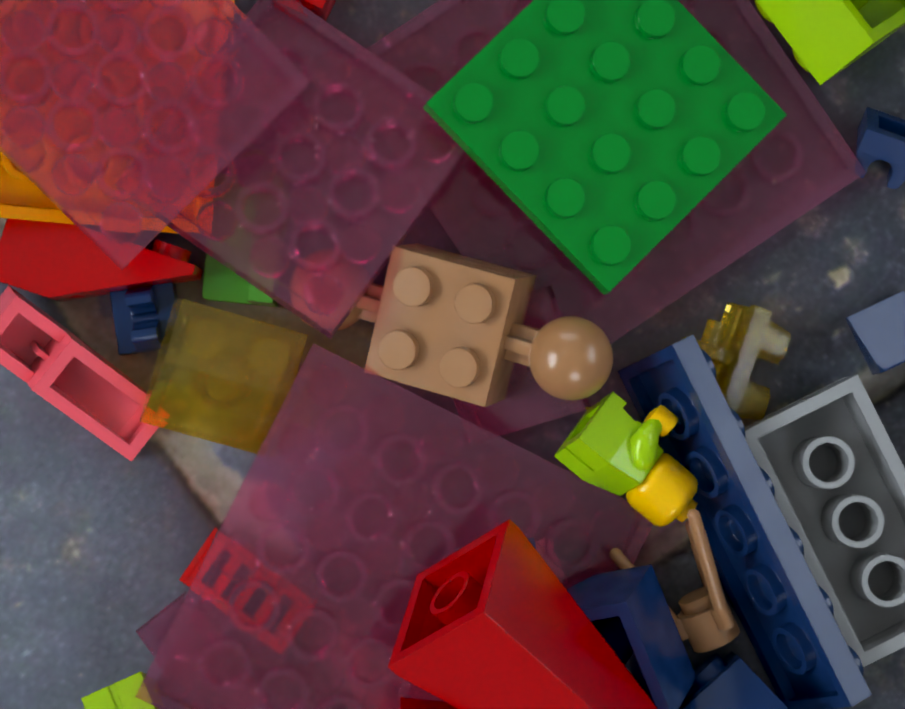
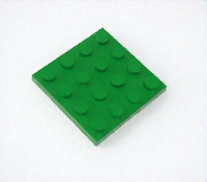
(605, 122)

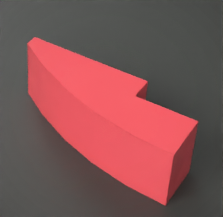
(72, 375)

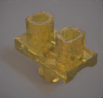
(733, 348)

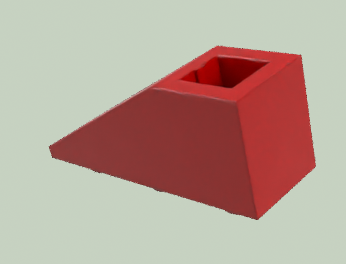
(68, 266)

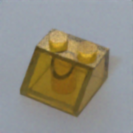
(221, 375)

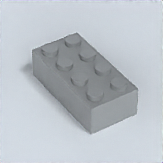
(846, 503)

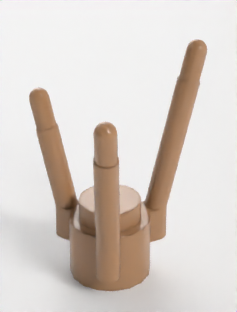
(704, 612)

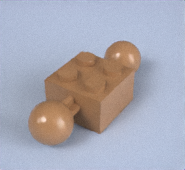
(459, 328)

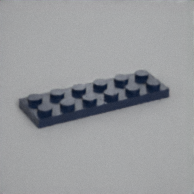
(749, 538)

